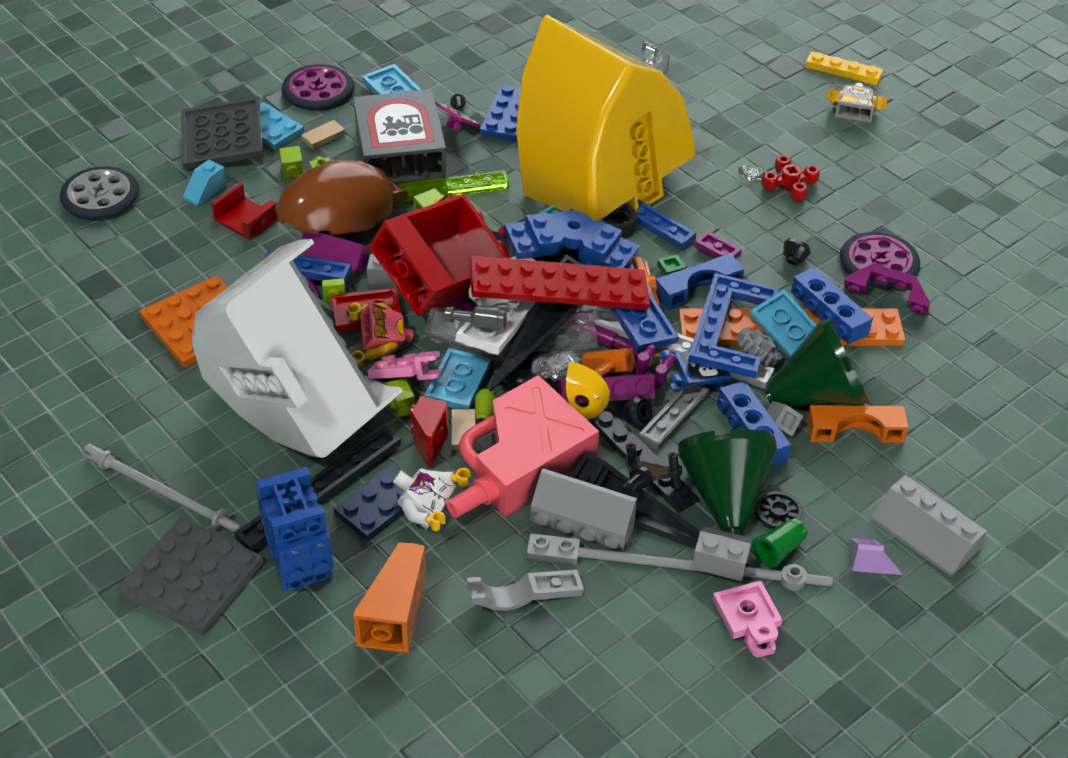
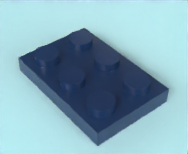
(372, 506)

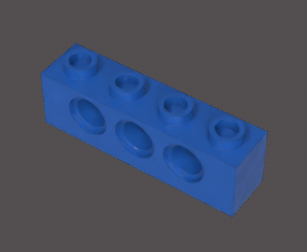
(830, 302)
(747, 412)

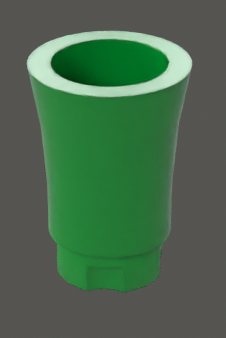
(779, 542)

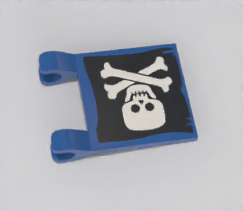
(693, 373)

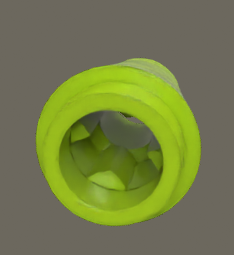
(484, 404)

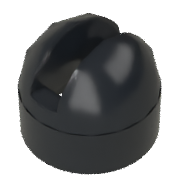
(454, 102)

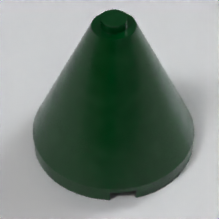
(817, 373)
(729, 472)

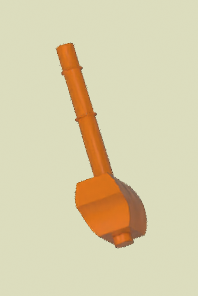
(610, 361)

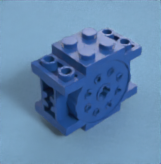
(295, 529)

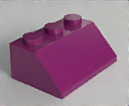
(338, 250)

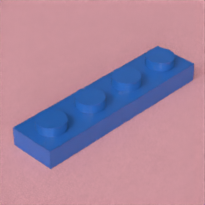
(664, 226)
(320, 269)

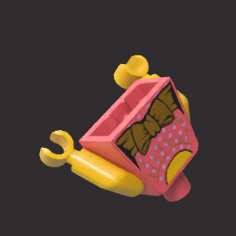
(380, 329)

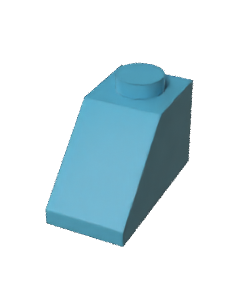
(205, 183)

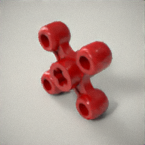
(790, 178)

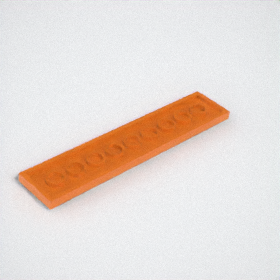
(884, 330)

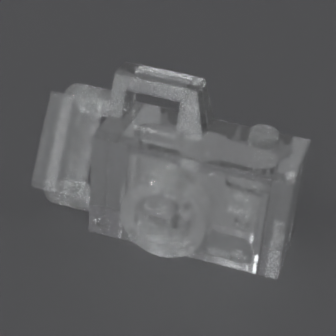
(557, 366)

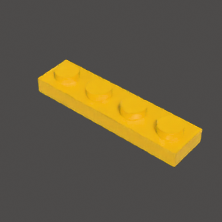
(844, 68)

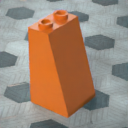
(391, 604)

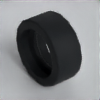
(627, 213)

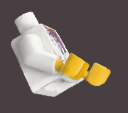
(427, 494)

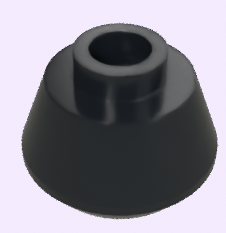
(795, 251)
(637, 412)

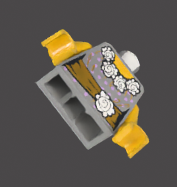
(856, 102)

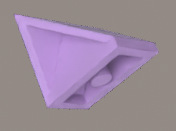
(870, 557)

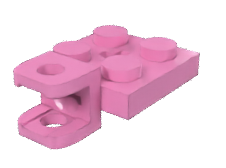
(407, 366)
(756, 626)

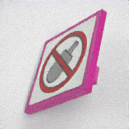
(457, 118)

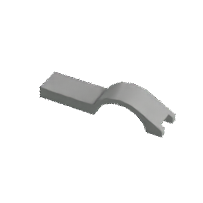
(532, 587)

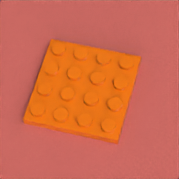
(174, 317)

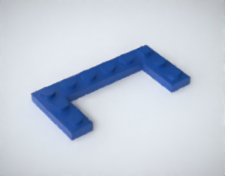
(704, 347)

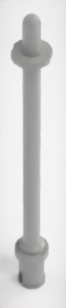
(107, 460)

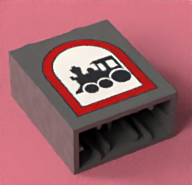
(401, 135)

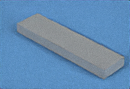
(673, 415)

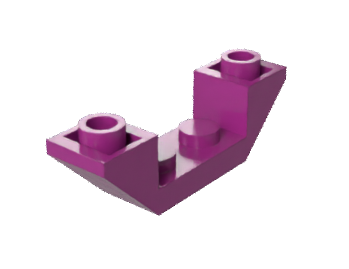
(859, 282)

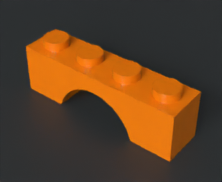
(884, 422)

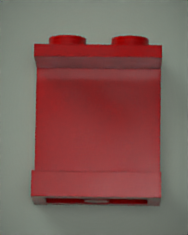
(243, 214)

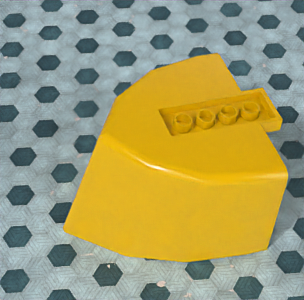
(596, 125)

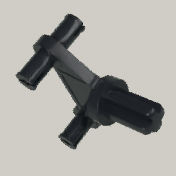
(643, 473)

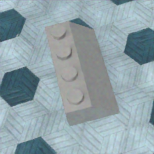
(583, 510)
(929, 525)

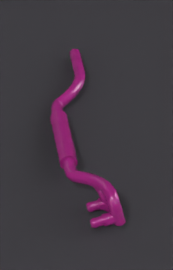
(611, 339)

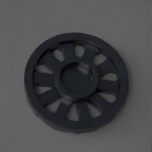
(777, 509)

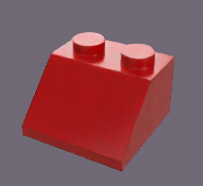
(429, 428)

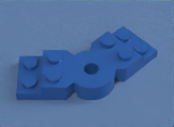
(547, 234)

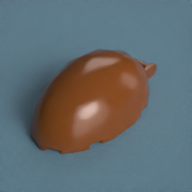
(339, 198)

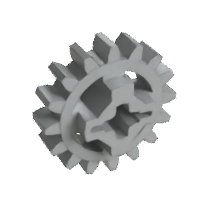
(759, 345)

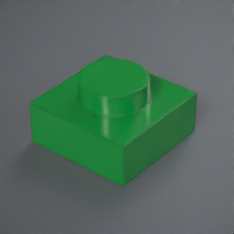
(670, 264)

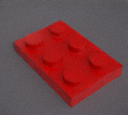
(342, 302)

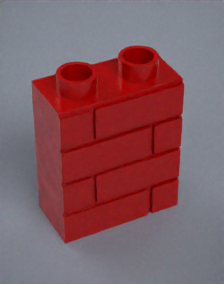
(431, 251)

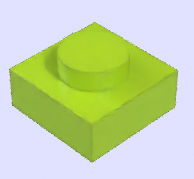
(332, 287)

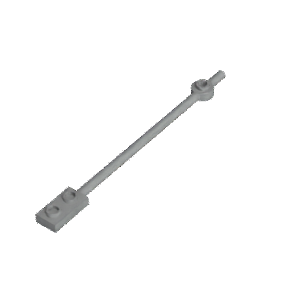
(568, 550)

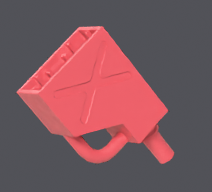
(530, 432)

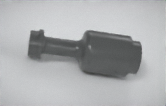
(482, 317)

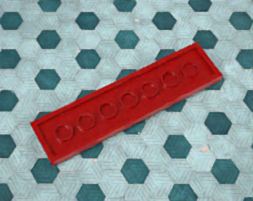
(558, 283)

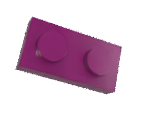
(716, 246)

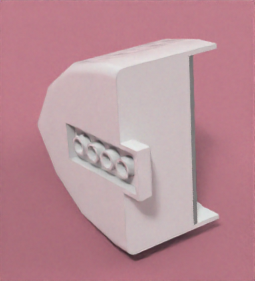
(281, 359)

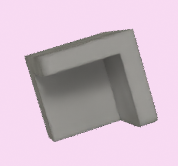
(784, 417)

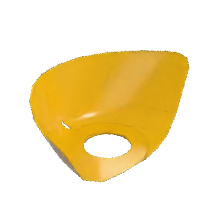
(588, 383)

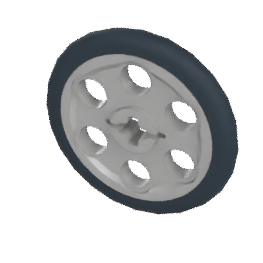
(99, 192)

